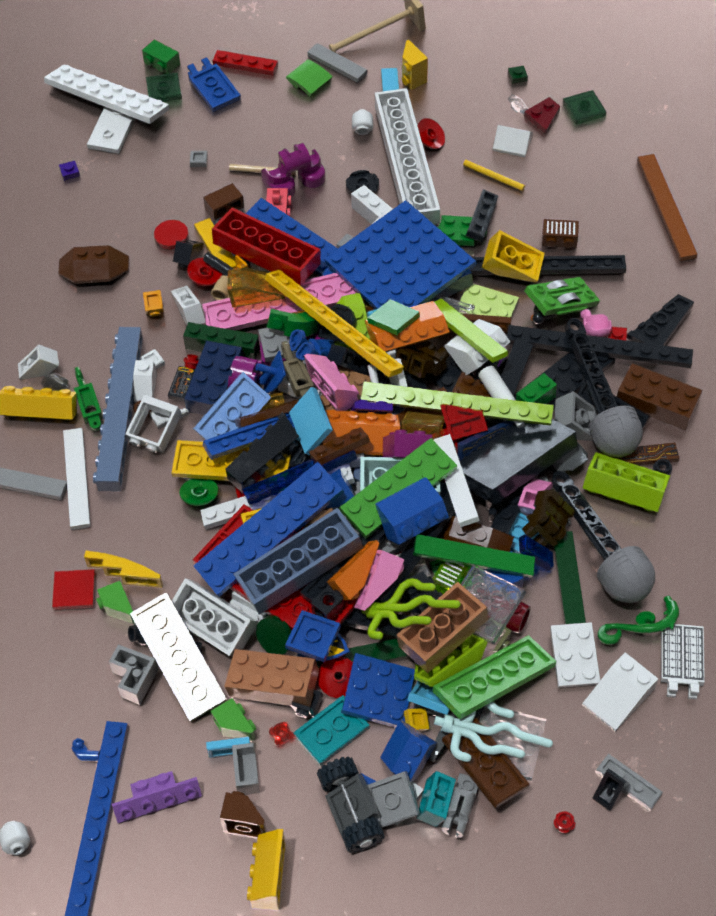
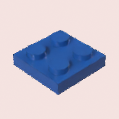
(313, 636)

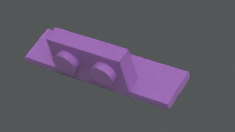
(154, 795)

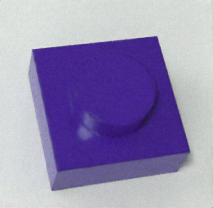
(69, 170)

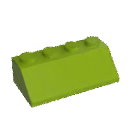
(626, 482)

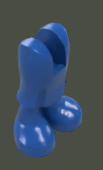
(312, 346)

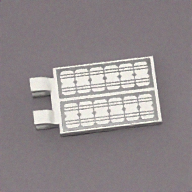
(682, 658)

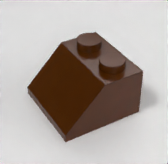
(241, 816)

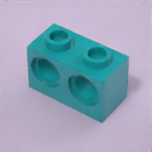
(436, 798)

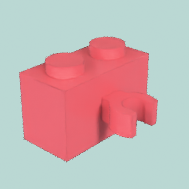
(280, 199)

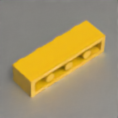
(38, 403)

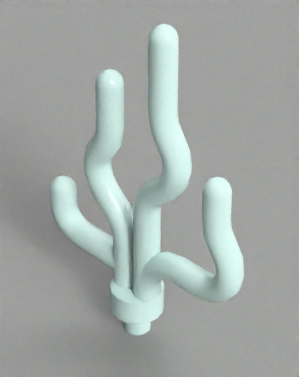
(465, 728)

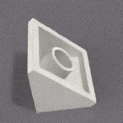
(512, 140)

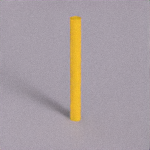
(494, 175)

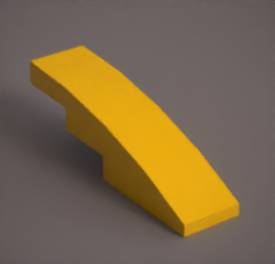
(129, 571)

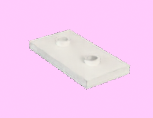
(110, 131)

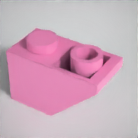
(529, 494)

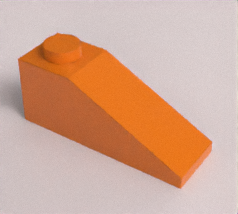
(354, 573)

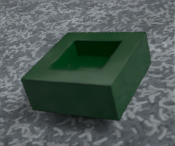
(517, 74)

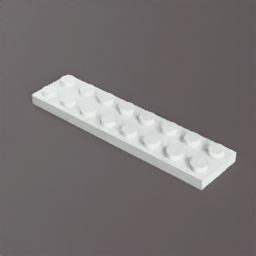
(106, 93)

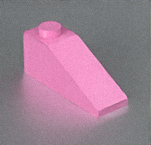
(381, 575)

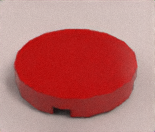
(169, 232)

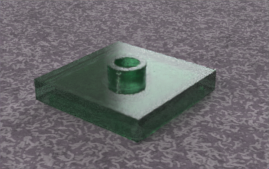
(164, 87)
(584, 107)

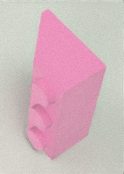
(331, 382)

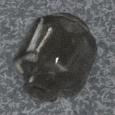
(55, 382)

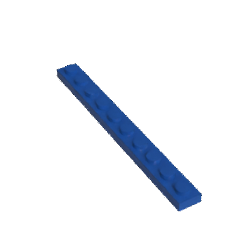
(97, 820)

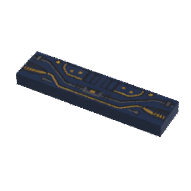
(473, 443)

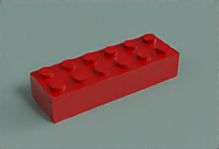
(266, 245)

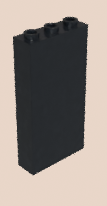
(516, 458)

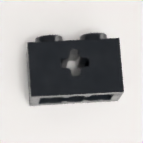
(348, 359)

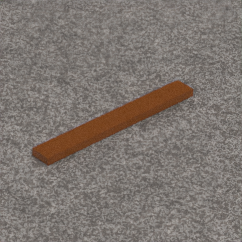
(667, 207)

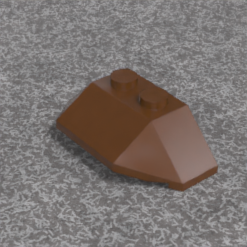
(93, 264)
(476, 535)

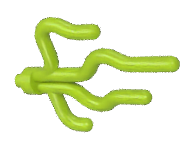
(378, 611)

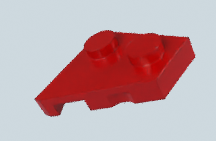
(463, 421)

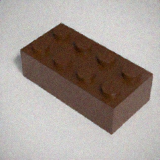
(660, 396)

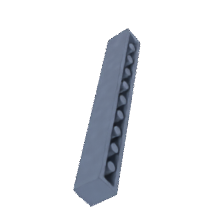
(119, 410)

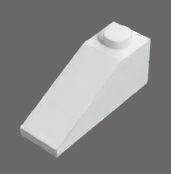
(188, 305)

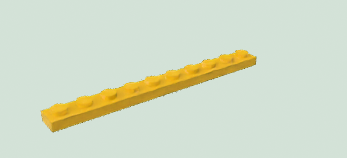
(334, 323)

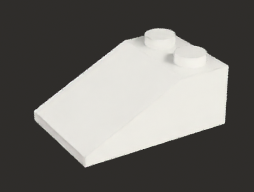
(620, 692)

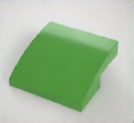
(309, 77)

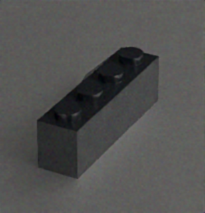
(264, 454)

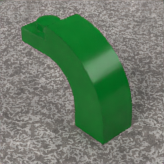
(289, 322)

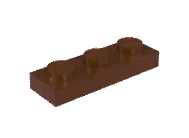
(339, 446)

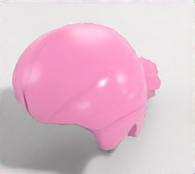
(596, 324)

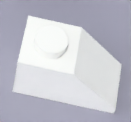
(38, 363)
(144, 379)

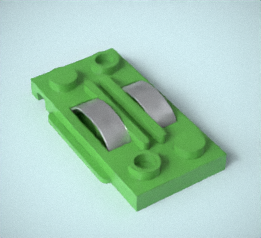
(562, 296)

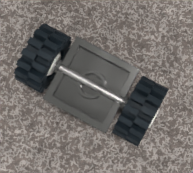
(351, 804)

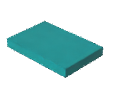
(329, 732)

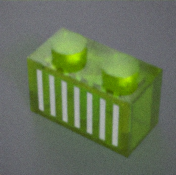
(448, 575)

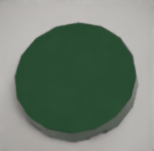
(273, 634)

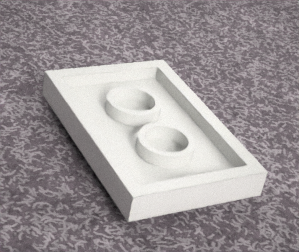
(575, 655)

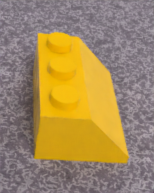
(267, 870)

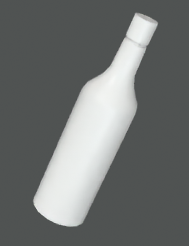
(496, 386)

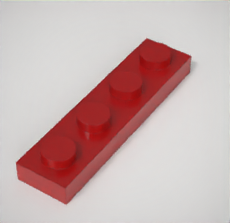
(245, 62)

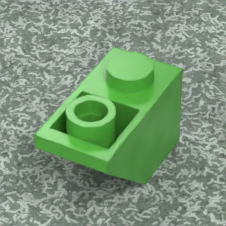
(231, 720)

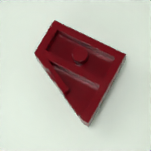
(543, 114)

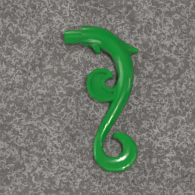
(642, 624)

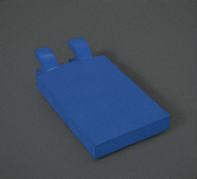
(213, 85)

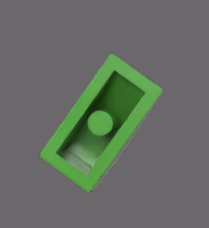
(115, 602)

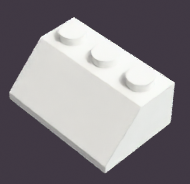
(467, 356)

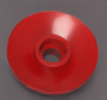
(431, 133)
(202, 273)
(327, 681)

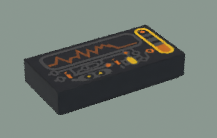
(181, 383)

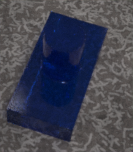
(542, 555)

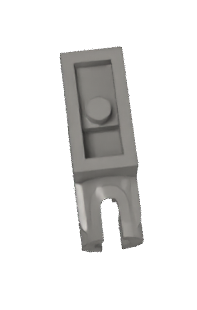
(460, 805)

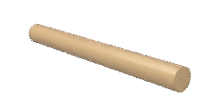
(254, 169)

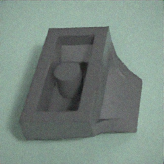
(571, 460)

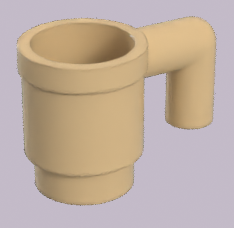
(220, 289)

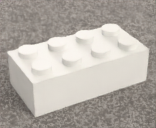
(213, 617)

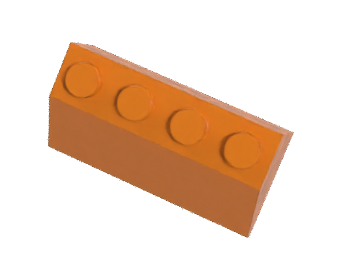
(427, 327)
(374, 425)

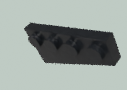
(663, 323)

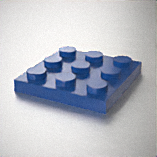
(377, 690)

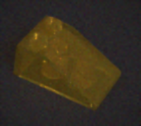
(249, 287)

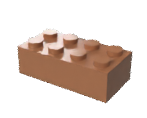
(448, 628)
(271, 678)

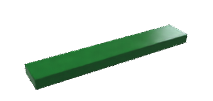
(474, 555)

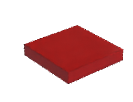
(73, 589)

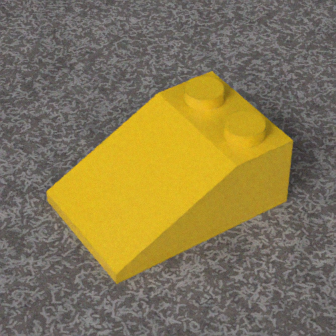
(512, 258)

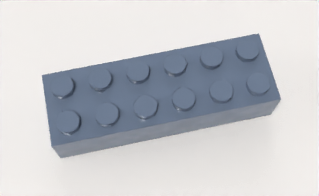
(298, 560)

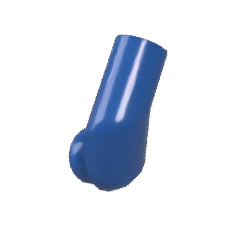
(82, 751)

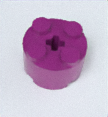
(246, 365)

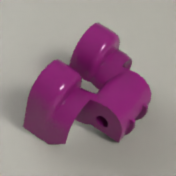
(309, 168)

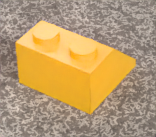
(414, 66)

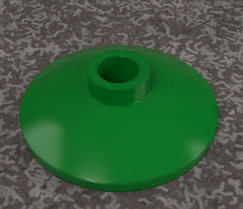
(198, 491)

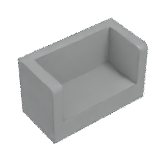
(245, 768)

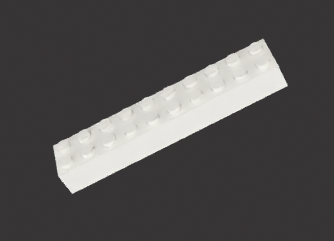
(406, 152)

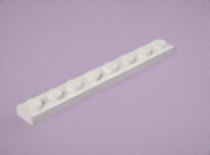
(221, 513)

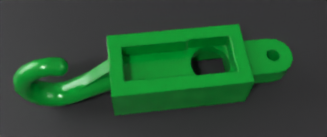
(87, 398)

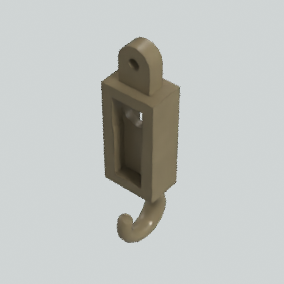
(295, 371)

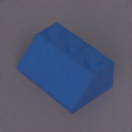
(411, 511)

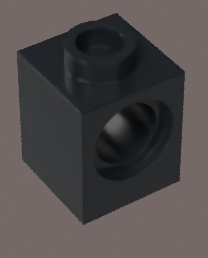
(331, 611)

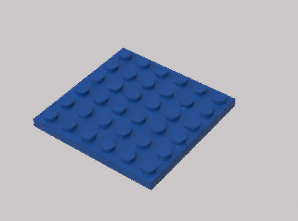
(400, 259)

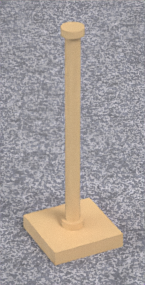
(413, 9)

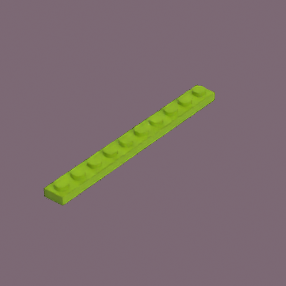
(432, 399)

